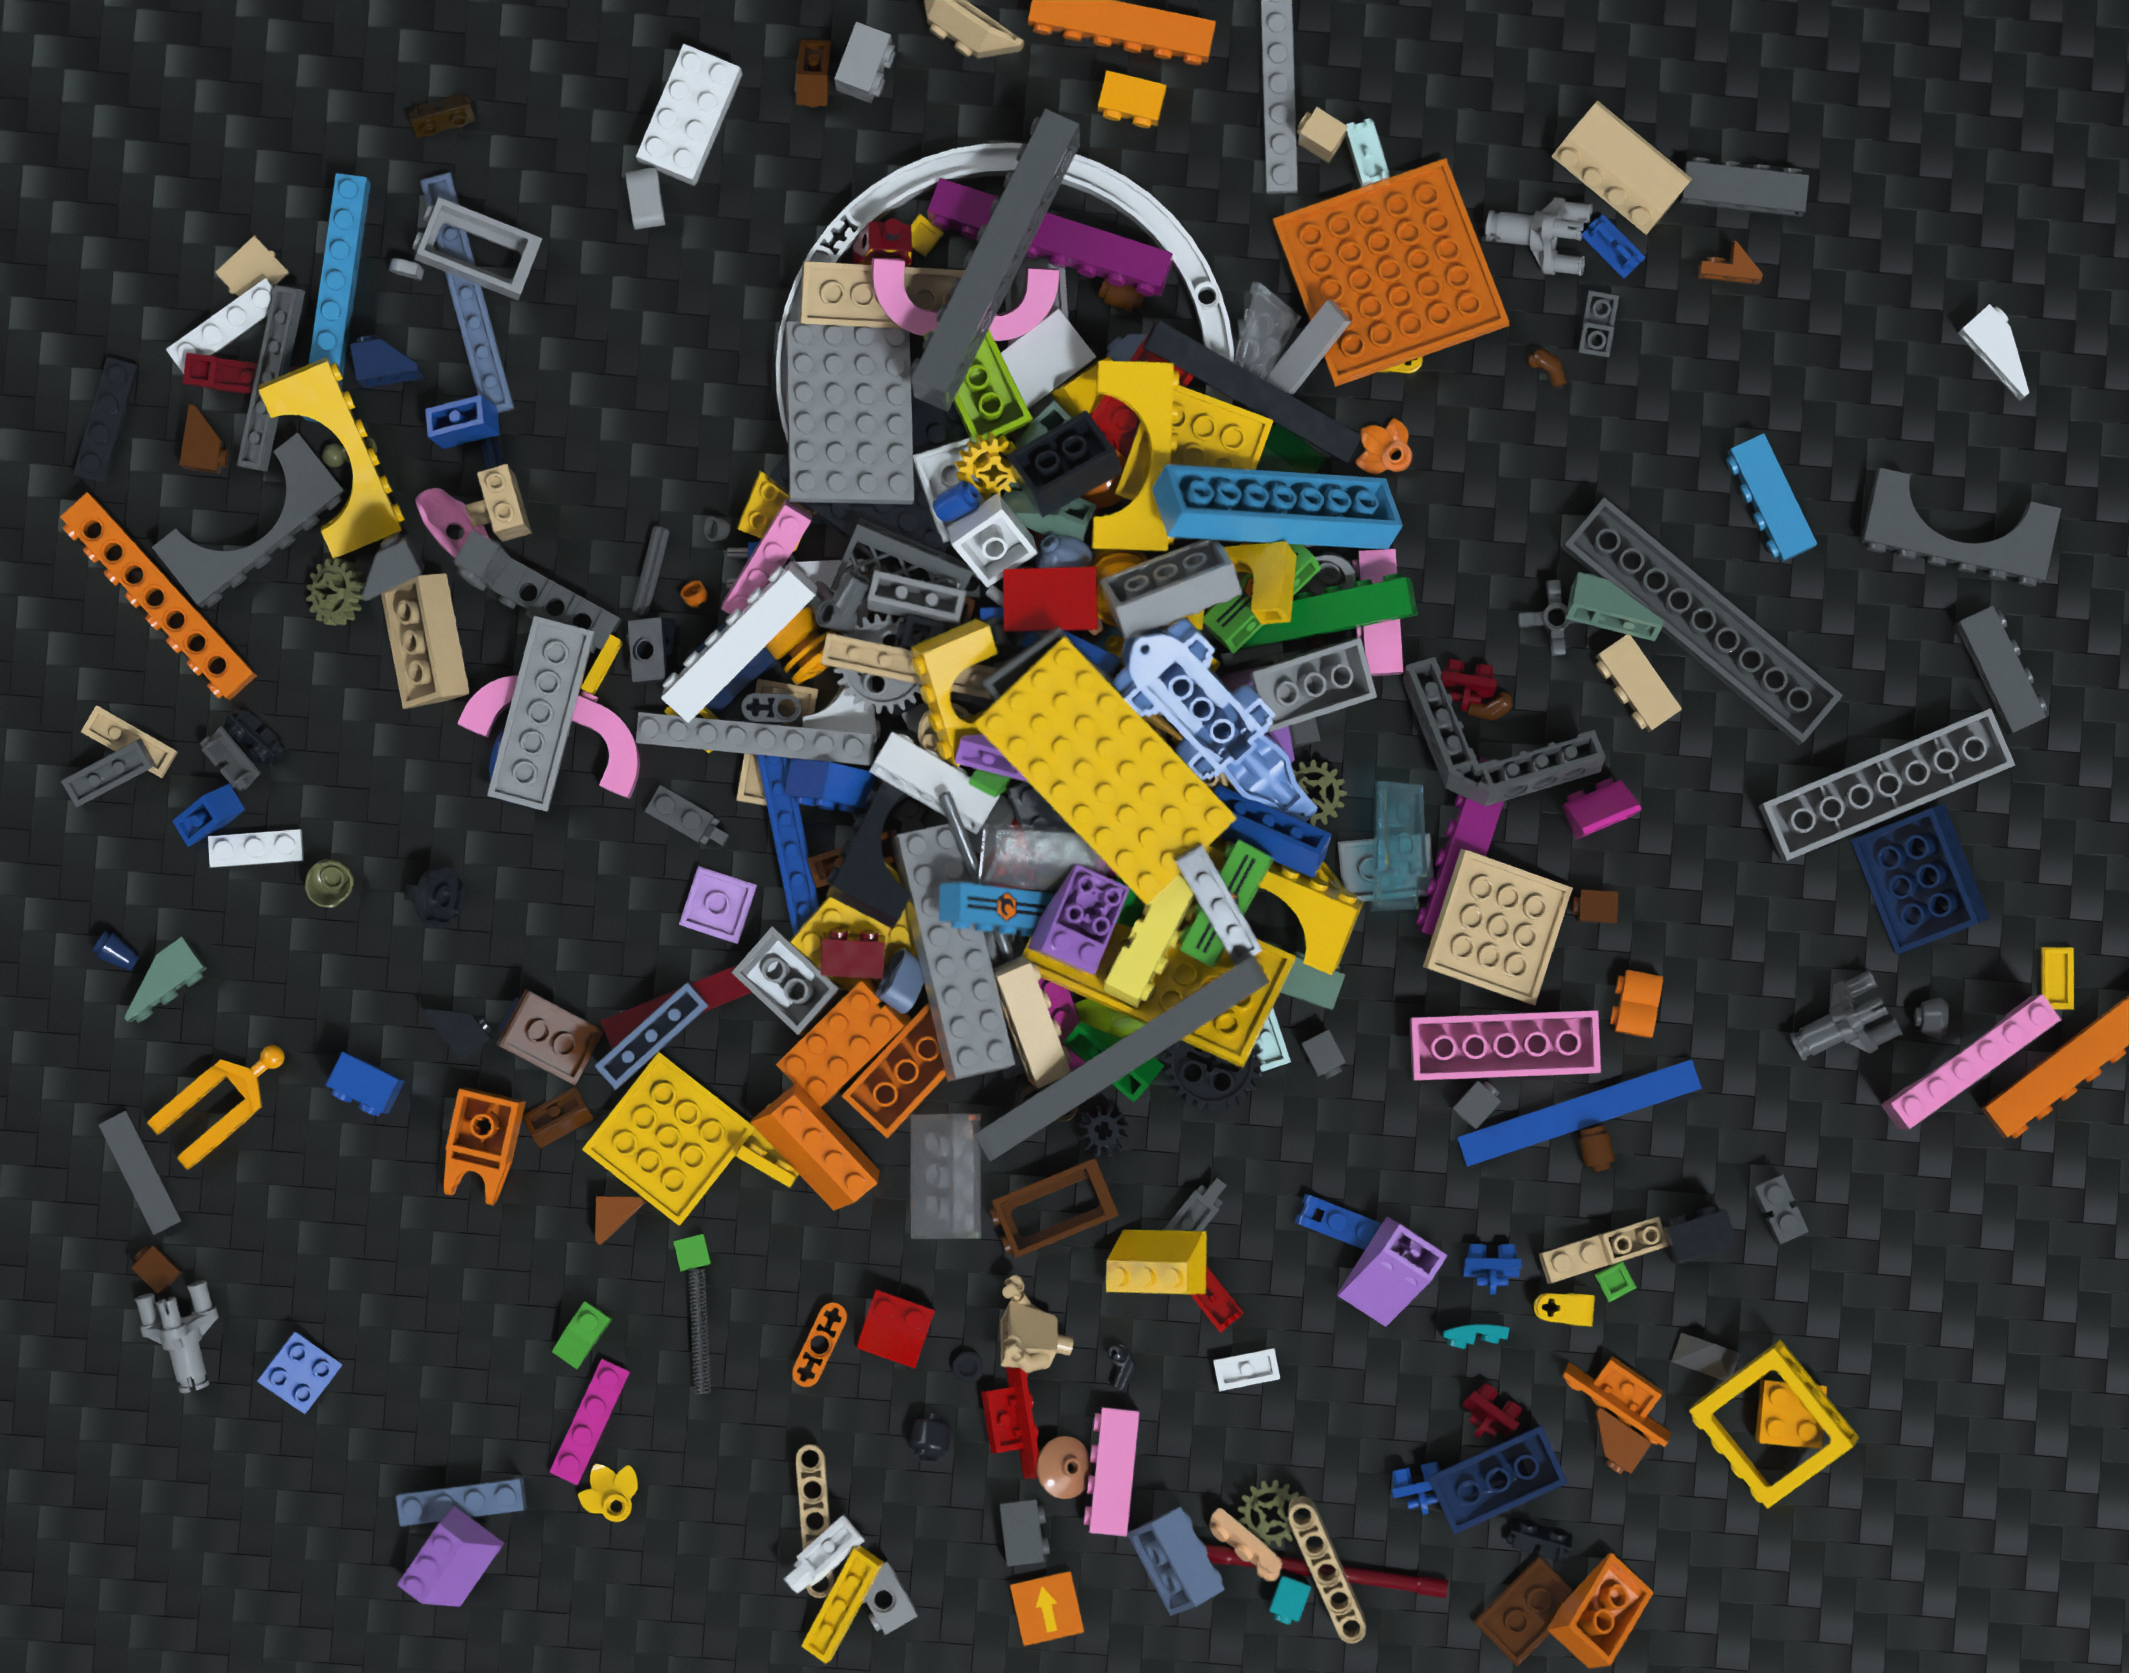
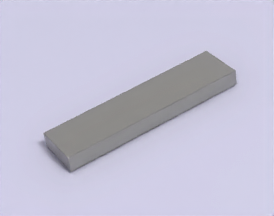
(1309, 348)

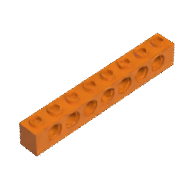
(89, 511)

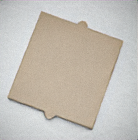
(250, 266)

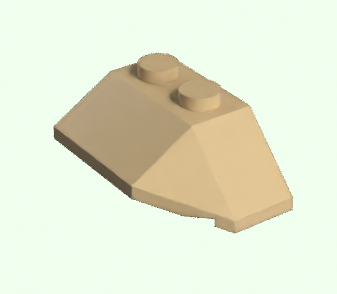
(970, 29)

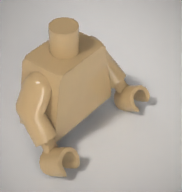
(1028, 1333)

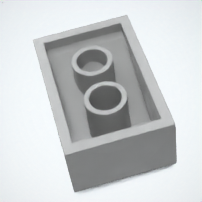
(788, 982)

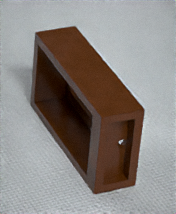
(1019, 1245)

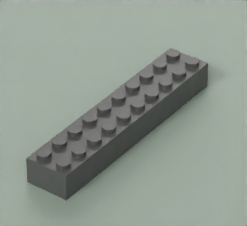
(995, 260)
(1704, 622)

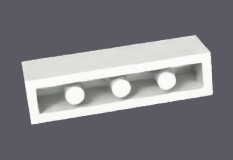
(927, 776)

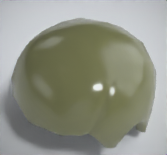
(329, 882)

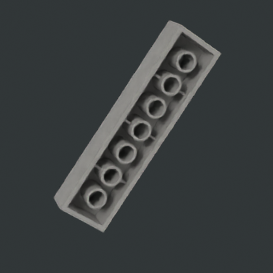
(1886, 785)
(951, 960)

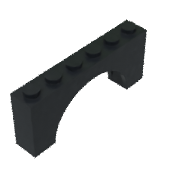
(863, 876)

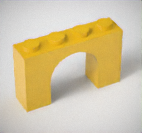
(1273, 576)
(938, 665)

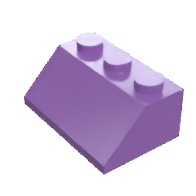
(450, 1561)

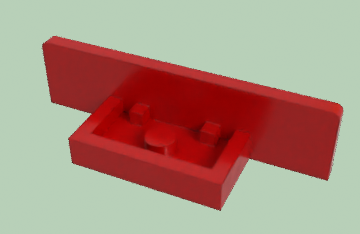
(1011, 1420)

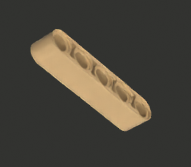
(809, 1505)
(1331, 1583)

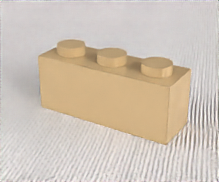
(1637, 683)

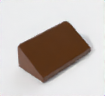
(557, 1117)

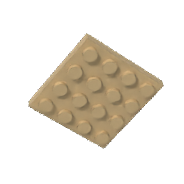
(1497, 927)

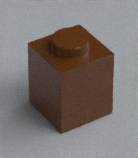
(1596, 906)
(156, 1268)

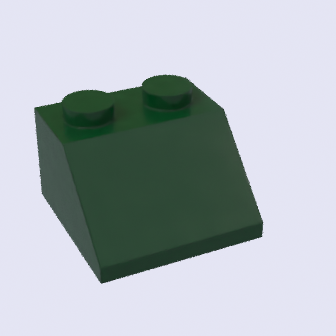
(1288, 454)

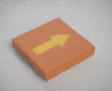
(1047, 1608)

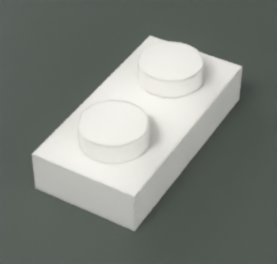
(1246, 1369)

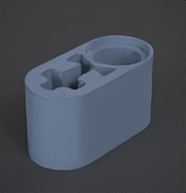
(901, 981)

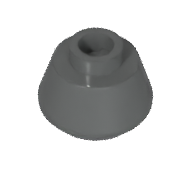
(1932, 1017)

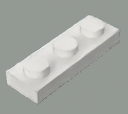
(255, 848)

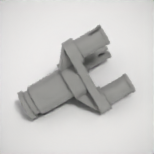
(1541, 233)
(179, 1334)

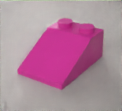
(1600, 808)

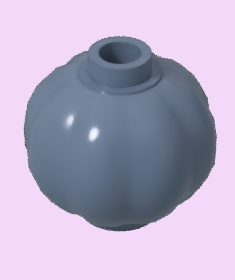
(1063, 552)

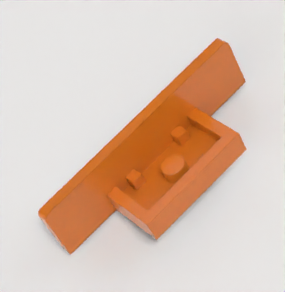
(1624, 1394)

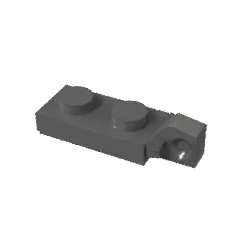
(685, 817)
(1198, 1208)

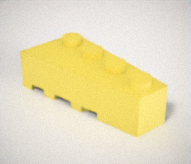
(1150, 942)

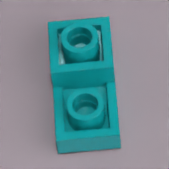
(1464, 1334)

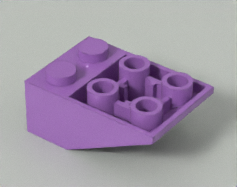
(1079, 920)
(1391, 1272)

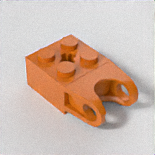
(482, 1152)

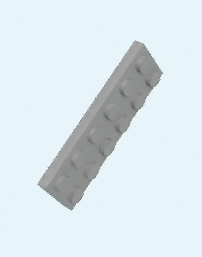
(541, 713)

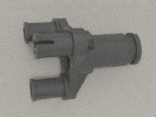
(1847, 1022)

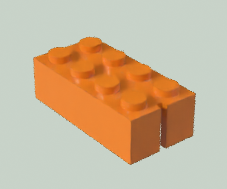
(842, 1042)

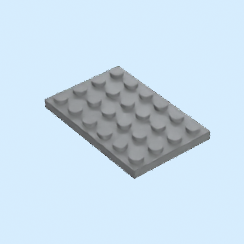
(849, 414)

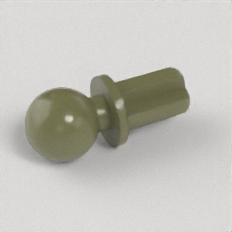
(335, 454)

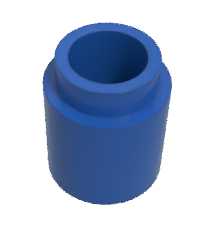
(956, 501)

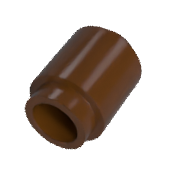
(1123, 297)
(1596, 1148)

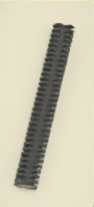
(700, 1331)

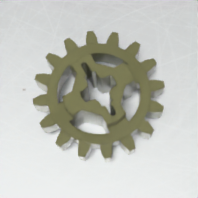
(340, 577)
(1327, 778)
(1263, 1525)

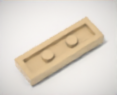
(117, 734)

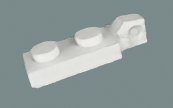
(824, 1554)

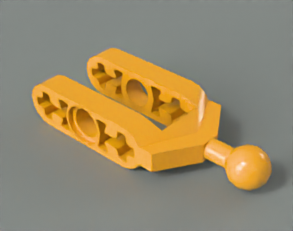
(243, 1079)

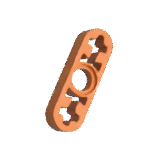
(802, 1362)

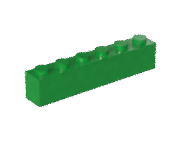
(1341, 610)

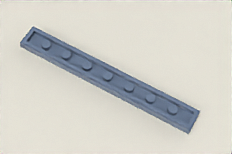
(470, 304)

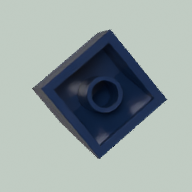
(381, 364)

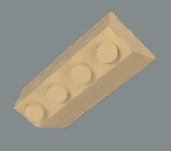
(1621, 167)
(425, 641)

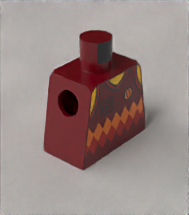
(883, 240)

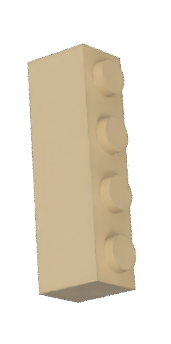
(1031, 1022)

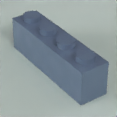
(652, 1035)
(471, 1499)

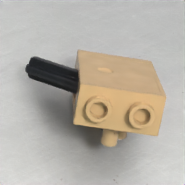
(502, 497)

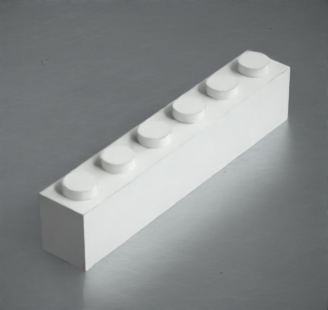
(739, 641)

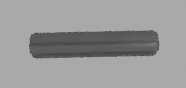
(650, 571)

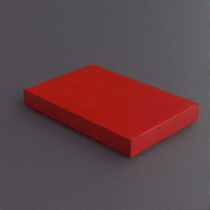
(1050, 599)

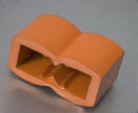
(1637, 1003)

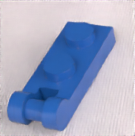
(1338, 1222)

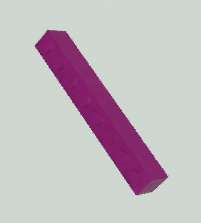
(1059, 241)

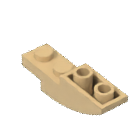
(1603, 1249)

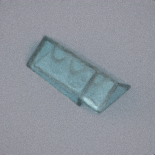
(1397, 846)

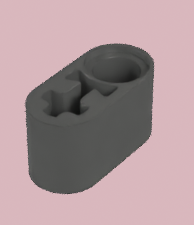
(763, 716)

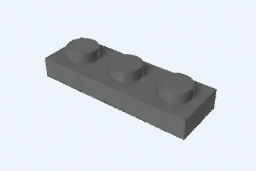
(108, 772)

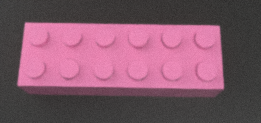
(1505, 1045)

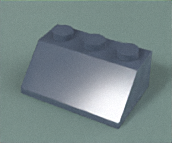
(1176, 1561)

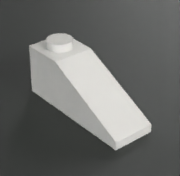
(1995, 345)

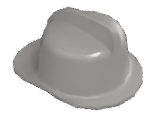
(1334, 572)

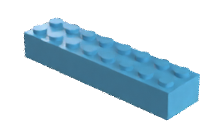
(1276, 507)

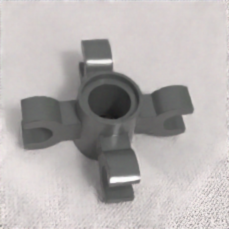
(1541, 619)

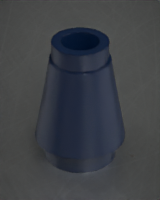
(115, 951)

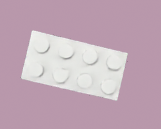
(689, 114)

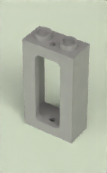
(482, 226)

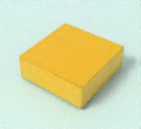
(924, 235)

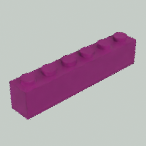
(1468, 831)

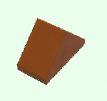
(613, 1213)

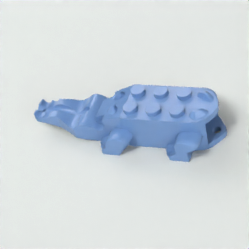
(1219, 727)

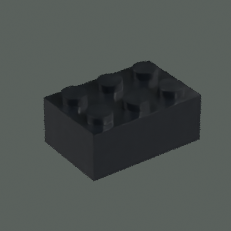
(1064, 463)

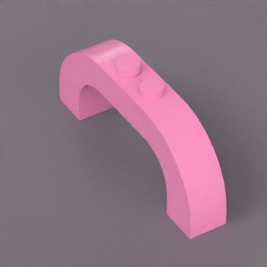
(1030, 310)
(624, 761)

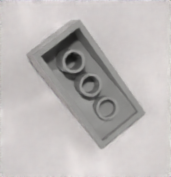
(1315, 682)

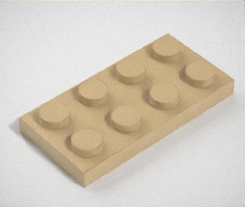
(750, 783)

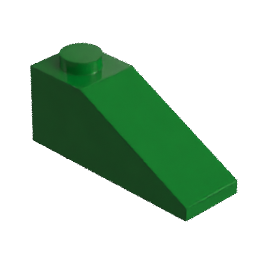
(1089, 1042)

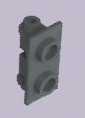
(238, 767)

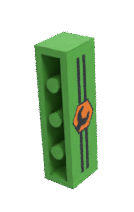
(1234, 621)
(1242, 876)

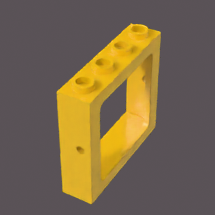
(1782, 1360)

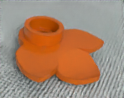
(1380, 446)

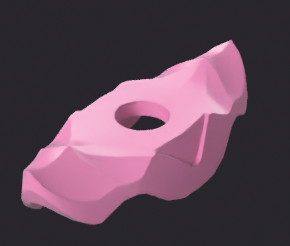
(440, 511)

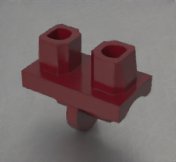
(1466, 687)
(1489, 1417)

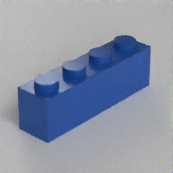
(1274, 832)

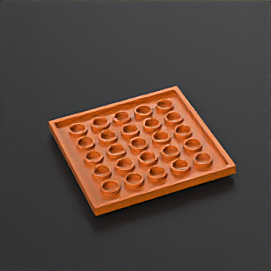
(1397, 266)

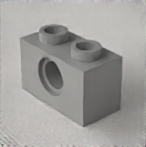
(899, 1611)

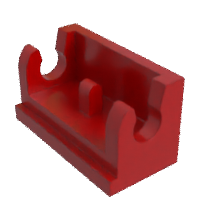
(1217, 1303)

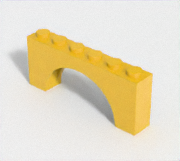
(1149, 394)
(318, 395)
(1322, 910)

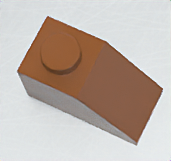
(1619, 1442)

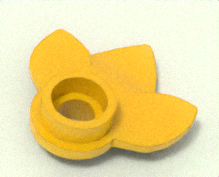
(608, 1487)

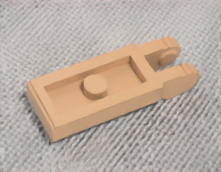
(1245, 1544)

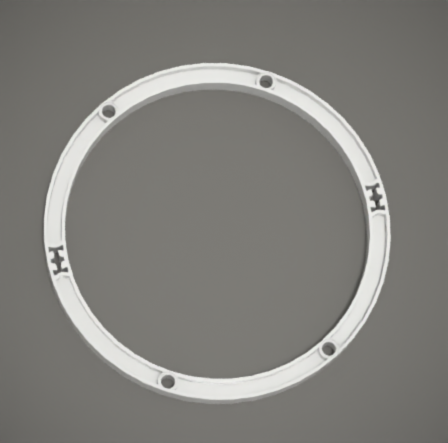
(998, 160)

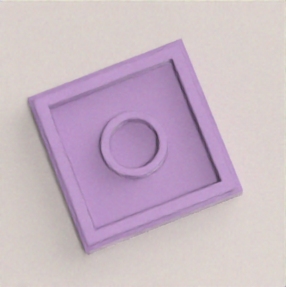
(718, 905)

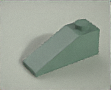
(1608, 607)

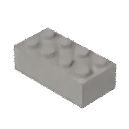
(1170, 587)

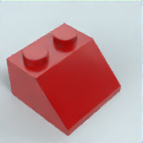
(895, 1328)

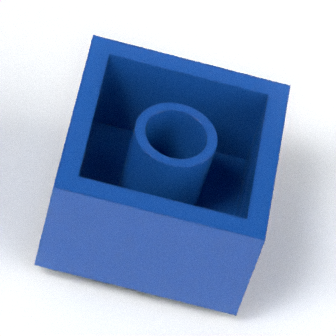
(828, 785)
(364, 1083)

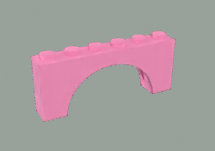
(1958, 1073)

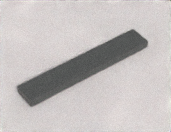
(272, 363)

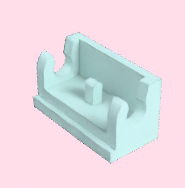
(1366, 153)

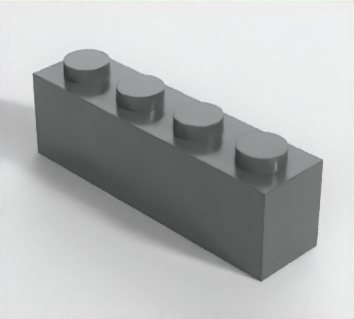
(1745, 188)
(2001, 669)

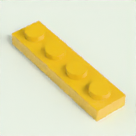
(842, 1604)

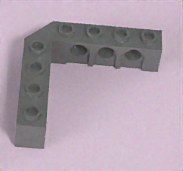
(488, 566)
(1490, 780)

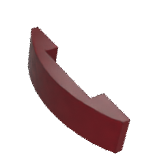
(221, 373)

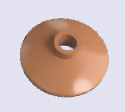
(1053, 1470)

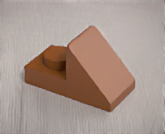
(1740, 269)

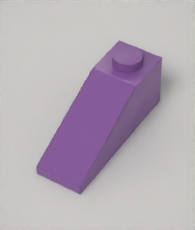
(981, 754)

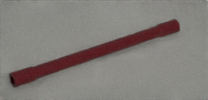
(1421, 1585)

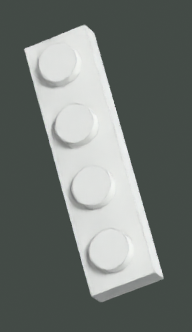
(225, 324)

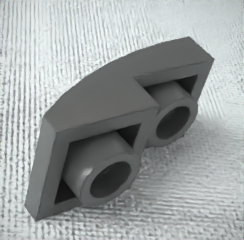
(1598, 323)

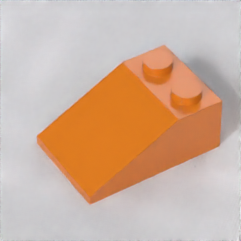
(1601, 1613)

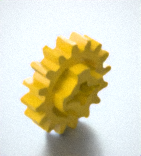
(987, 465)

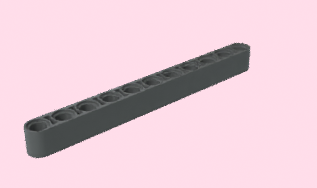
(1122, 1058)

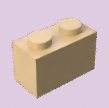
(1321, 134)

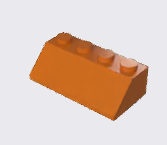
(816, 1148)

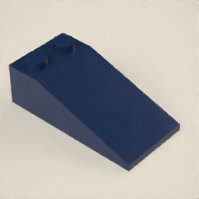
(1498, 1479)

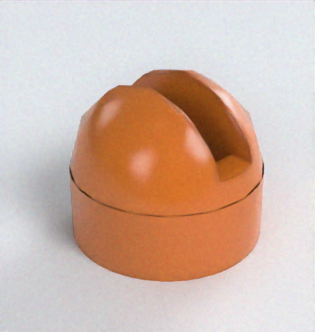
(694, 593)

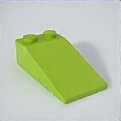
(990, 397)

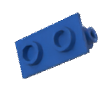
(1612, 246)

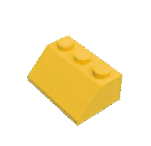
(1158, 1262)

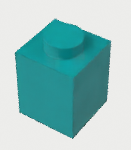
(1289, 1599)

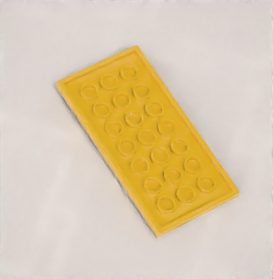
(1103, 769)
(1226, 1036)

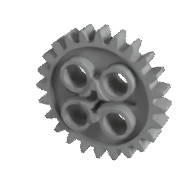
(894, 691)

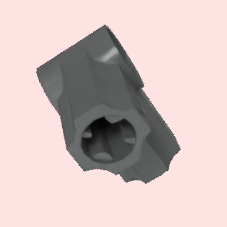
(838, 609)

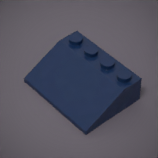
(1920, 879)

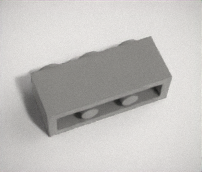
(913, 597)

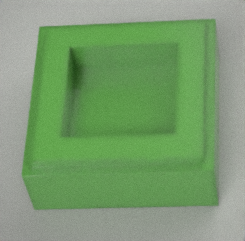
(692, 1252)
(1615, 1281)

